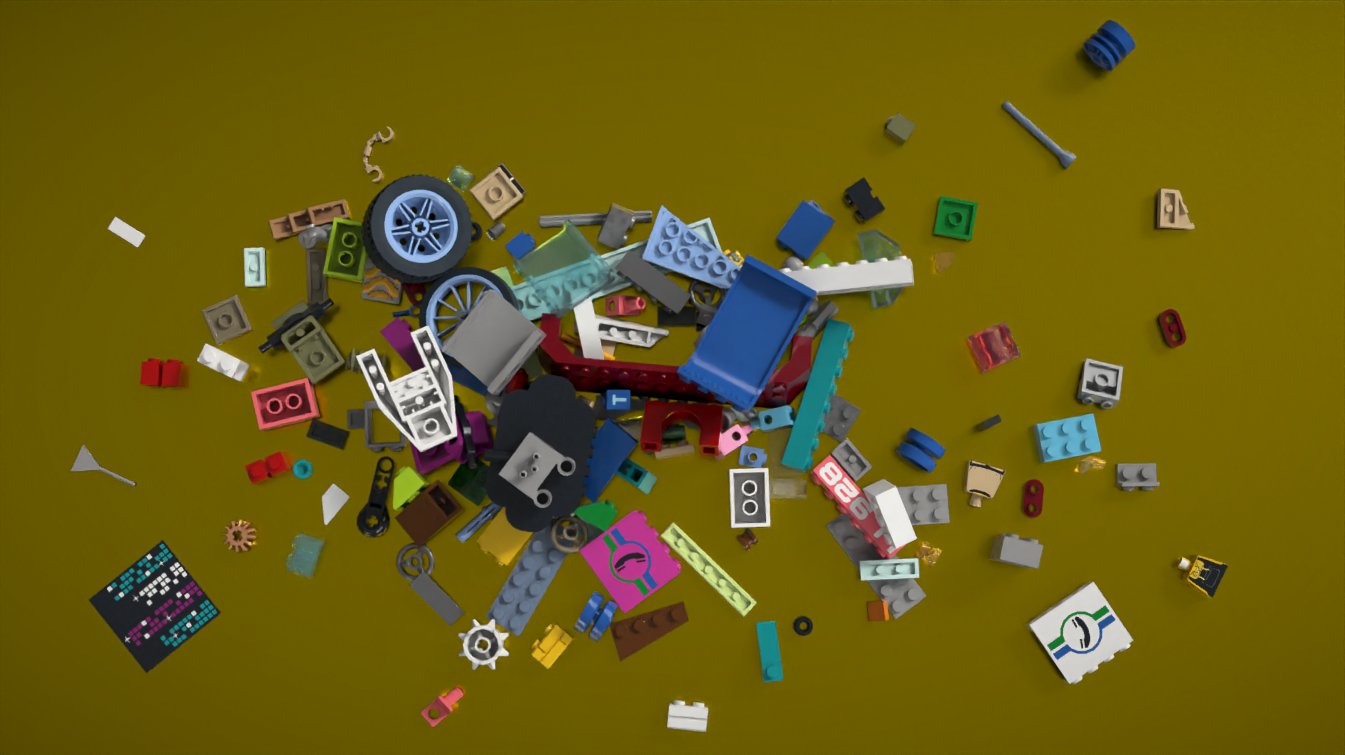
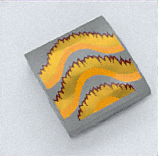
(379, 286)

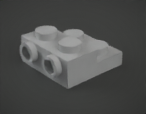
(1100, 383)

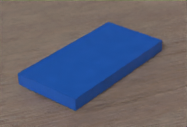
(610, 451)

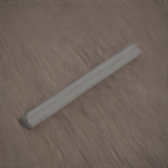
(587, 219)

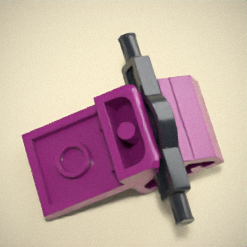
(471, 441)

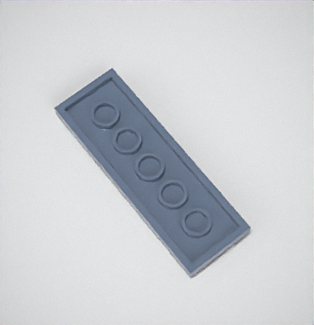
(529, 581)

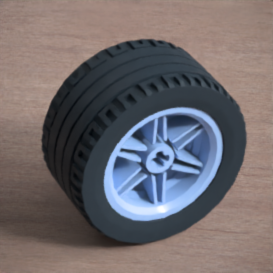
(383, 235)

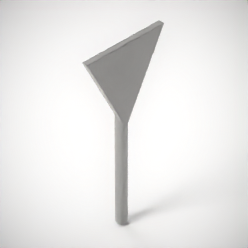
(86, 462)

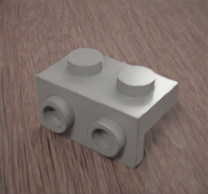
(850, 460)

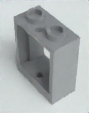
(377, 447)

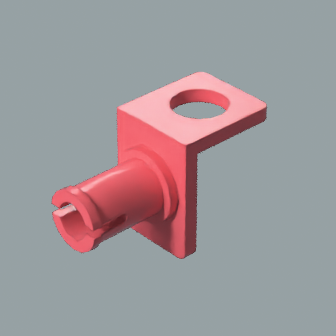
(625, 305)
(443, 705)

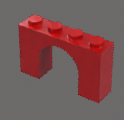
(661, 414)

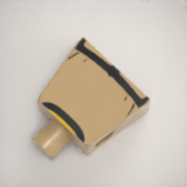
(981, 481)

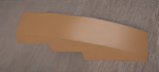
(316, 215)

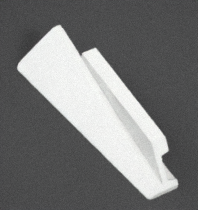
(627, 331)

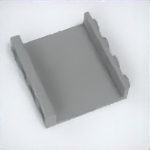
(493, 341)

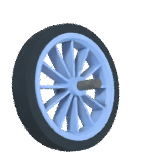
(448, 282)

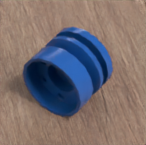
(1109, 45)

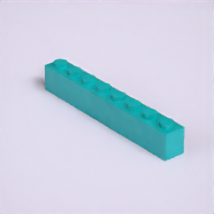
(817, 395)

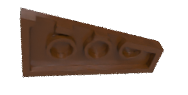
(641, 630)

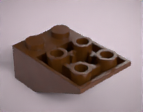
(429, 513)

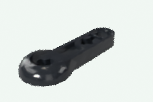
(377, 503)

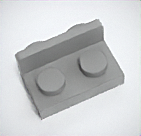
(1136, 475)

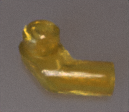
(1089, 462)

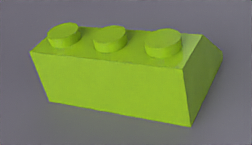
(407, 487)

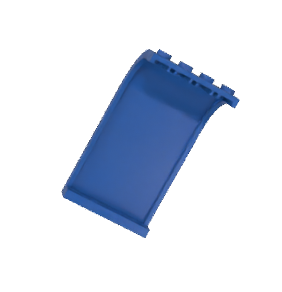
(748, 335)

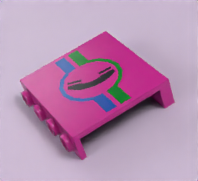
(631, 560)

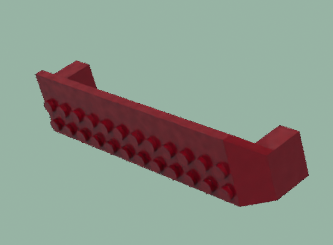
(662, 380)

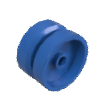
(922, 447)
(595, 616)

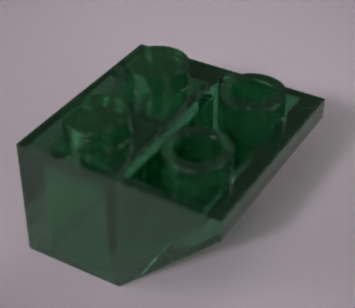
(471, 482)

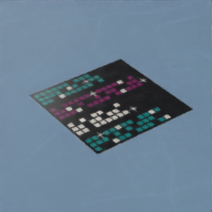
(154, 606)

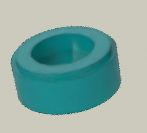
(302, 469)

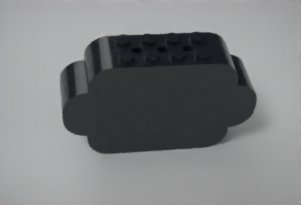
(564, 424)

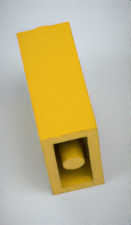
(503, 539)

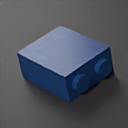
(804, 230)

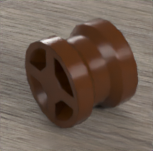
(748, 539)

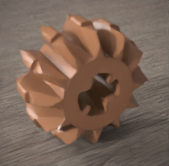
(232, 537)

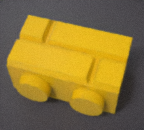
(552, 645)

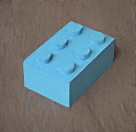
(1066, 438)

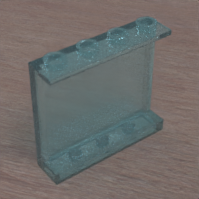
(564, 270)

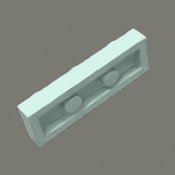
(889, 569)

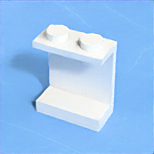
(223, 362)

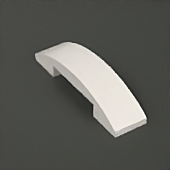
(588, 330)

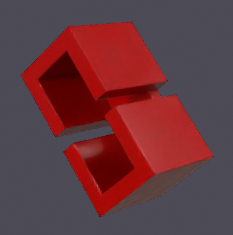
(162, 374)
(274, 464)

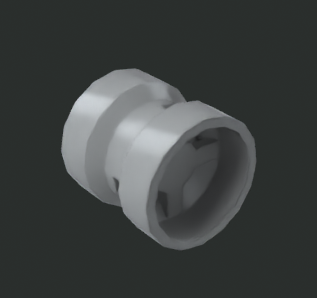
(729, 419)

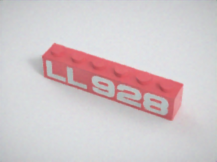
(853, 503)

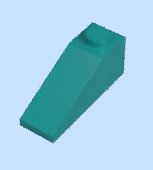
(637, 476)
(769, 651)

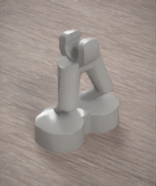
(313, 235)

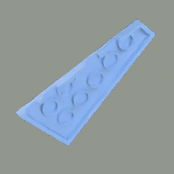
(686, 252)

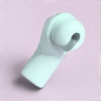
(745, 417)

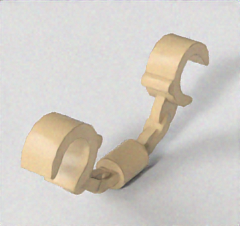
(367, 151)

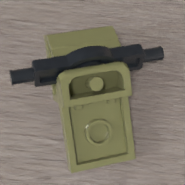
(306, 339)

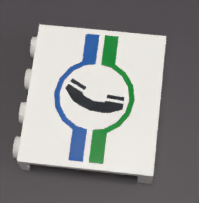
(1080, 632)

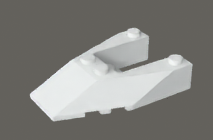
(418, 402)

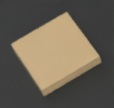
(496, 193)

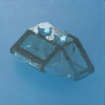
(876, 246)

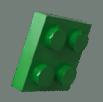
(955, 218)

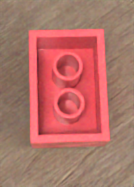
(285, 404)

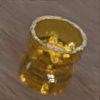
(928, 553)

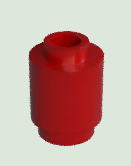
(518, 381)

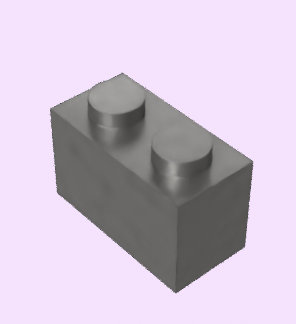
(615, 226)

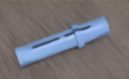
(464, 534)

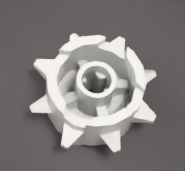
(494, 647)

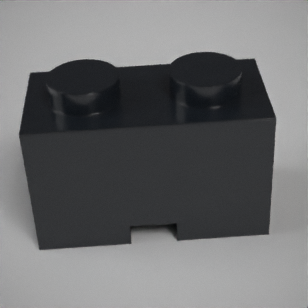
(862, 201)

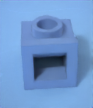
(744, 457)

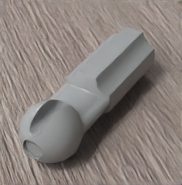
(818, 320)

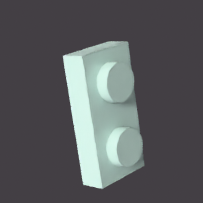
(254, 267)

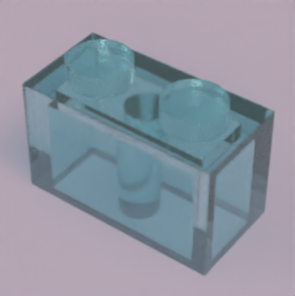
(305, 554)

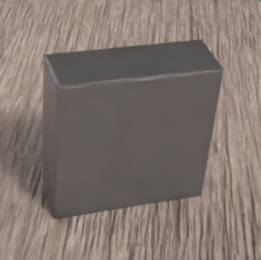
(356, 419)

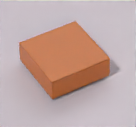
(878, 610)

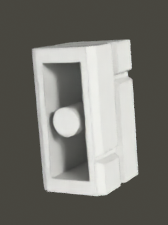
(687, 716)

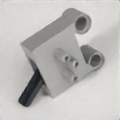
(529, 466)

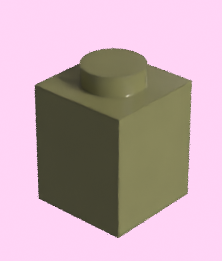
(899, 128)

